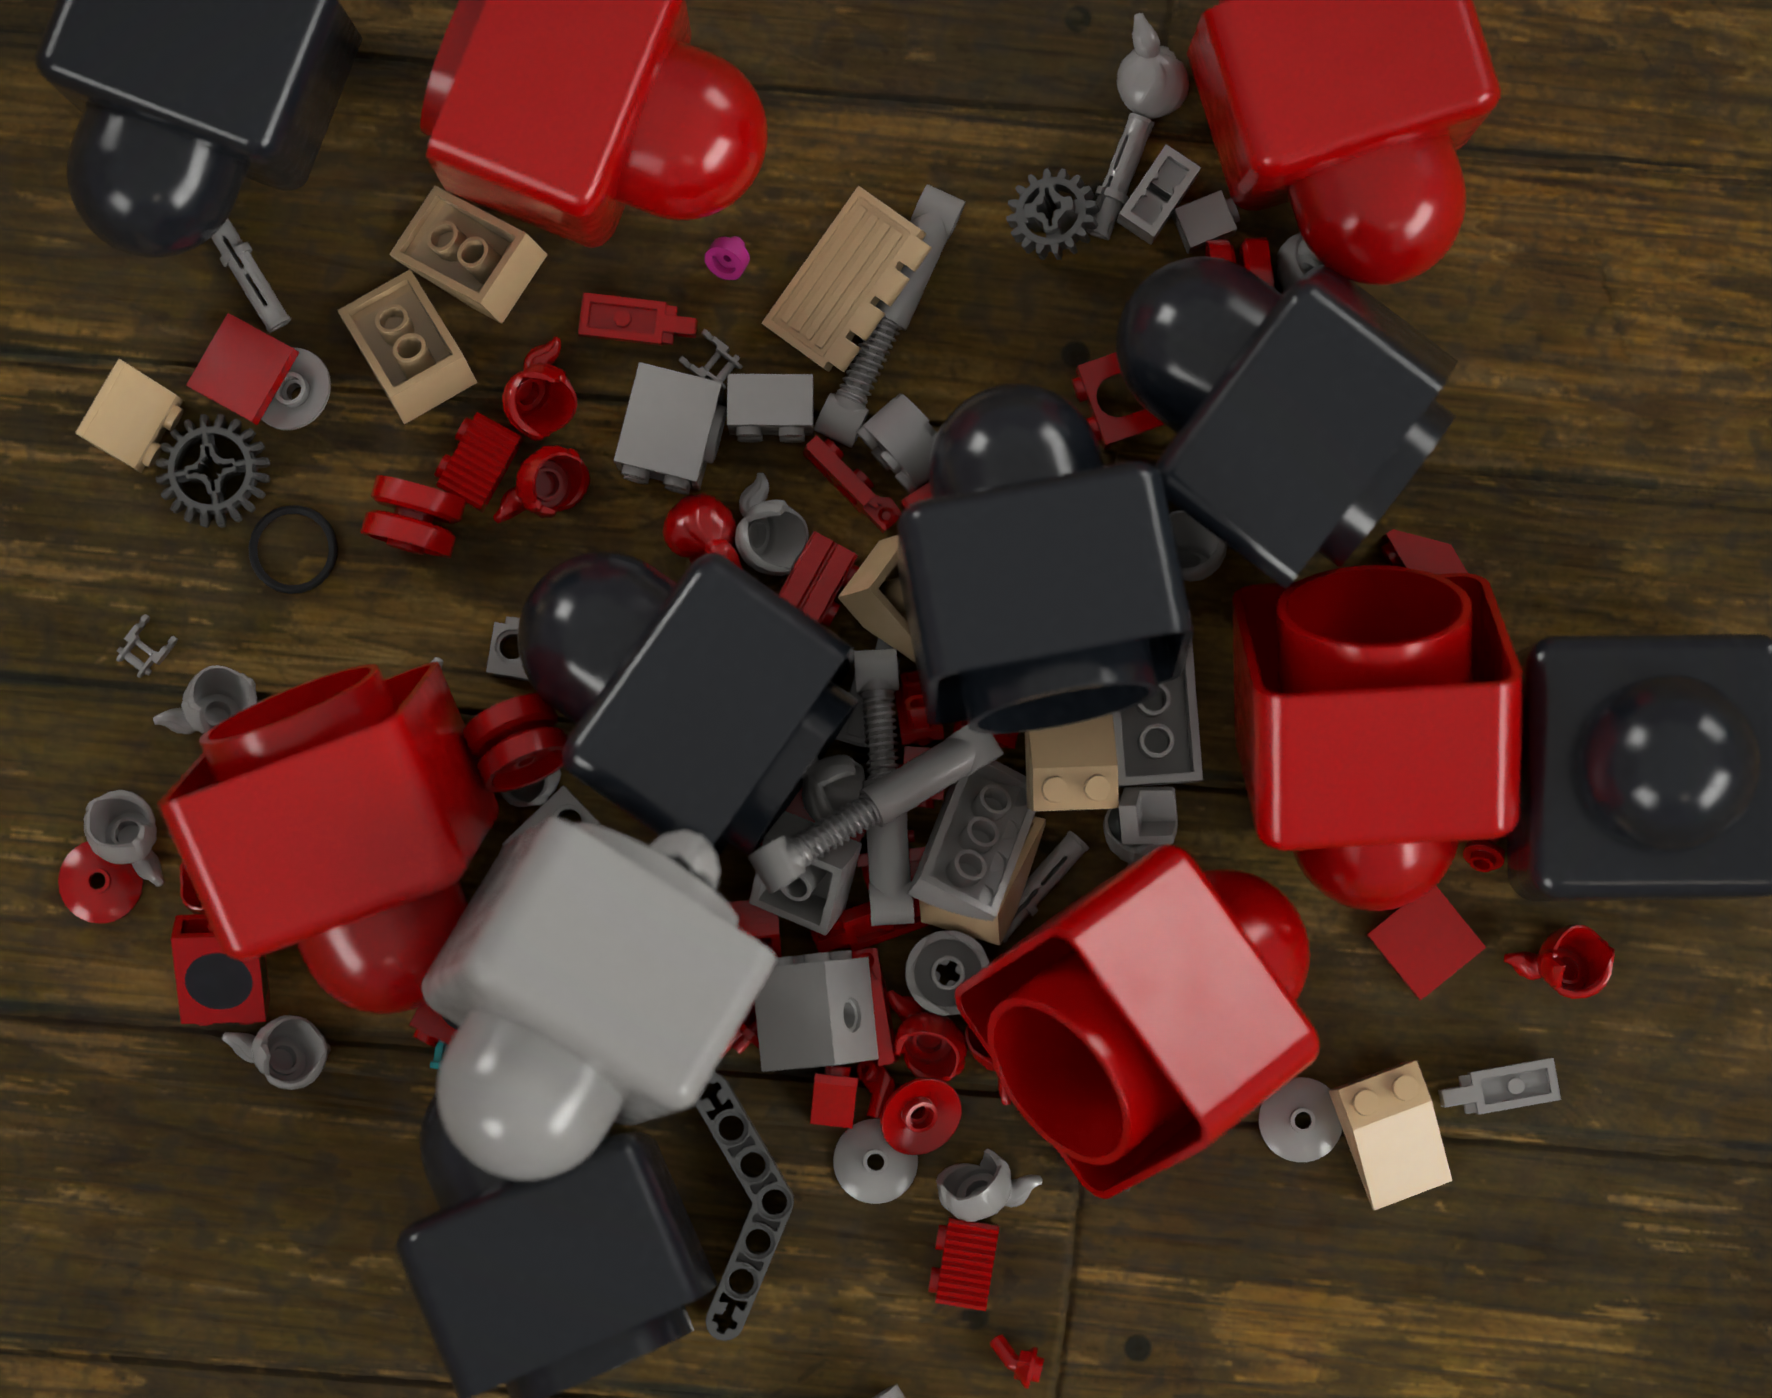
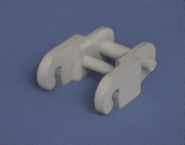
(721, 350)
(133, 639)

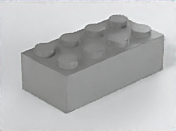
(1161, 736)

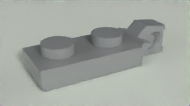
(1504, 1087)

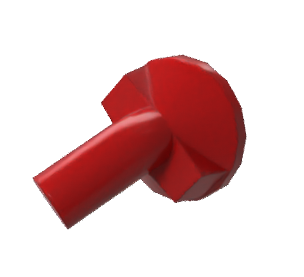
(1484, 854)
(1026, 1365)

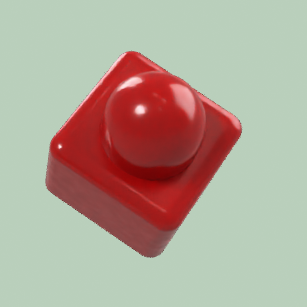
(586, 111)
(1348, 121)
(1376, 725)
(337, 829)
(1147, 1015)

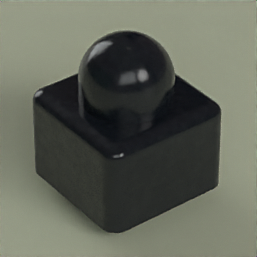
(189, 106)
(1284, 407)
(1037, 571)
(686, 693)
(1644, 769)
(551, 1272)

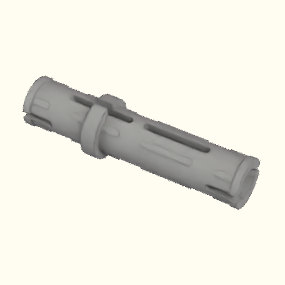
(1114, 190)
(273, 314)
(1069, 849)

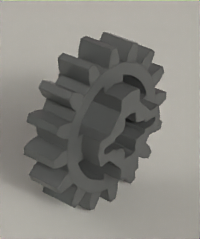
(1069, 219)

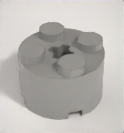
(901, 441)
(940, 949)

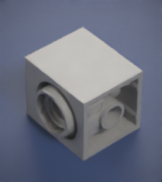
(670, 428)
(816, 1012)

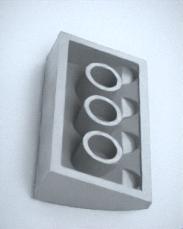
(975, 843)

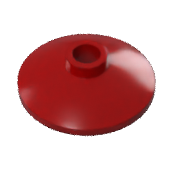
(102, 905)
(930, 1125)

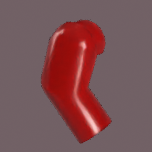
(879, 1084)

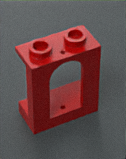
(1106, 427)

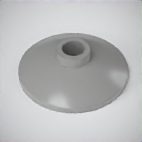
(315, 383)
(1279, 1127)
(855, 1174)

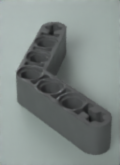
(758, 1217)

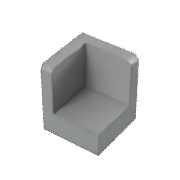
(1148, 815)

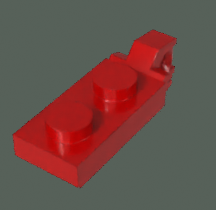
(633, 320)
(851, 484)
(856, 932)
(882, 1012)

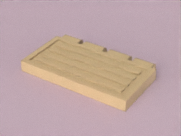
(846, 279)

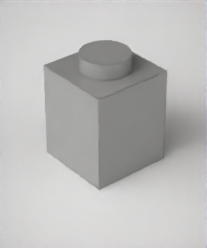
(1206, 220)

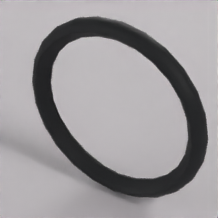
(253, 553)

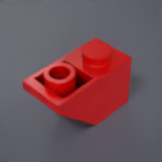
(1420, 553)
(834, 1097)

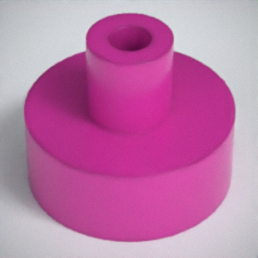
(727, 257)

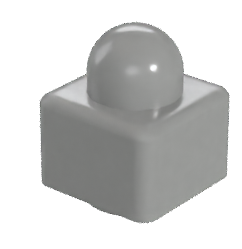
(583, 997)

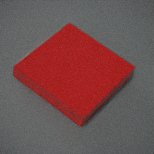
(242, 369)
(1426, 942)

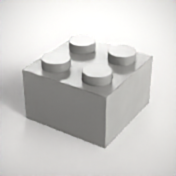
(770, 406)
(819, 894)

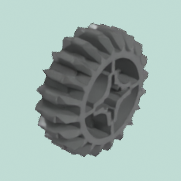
(193, 472)

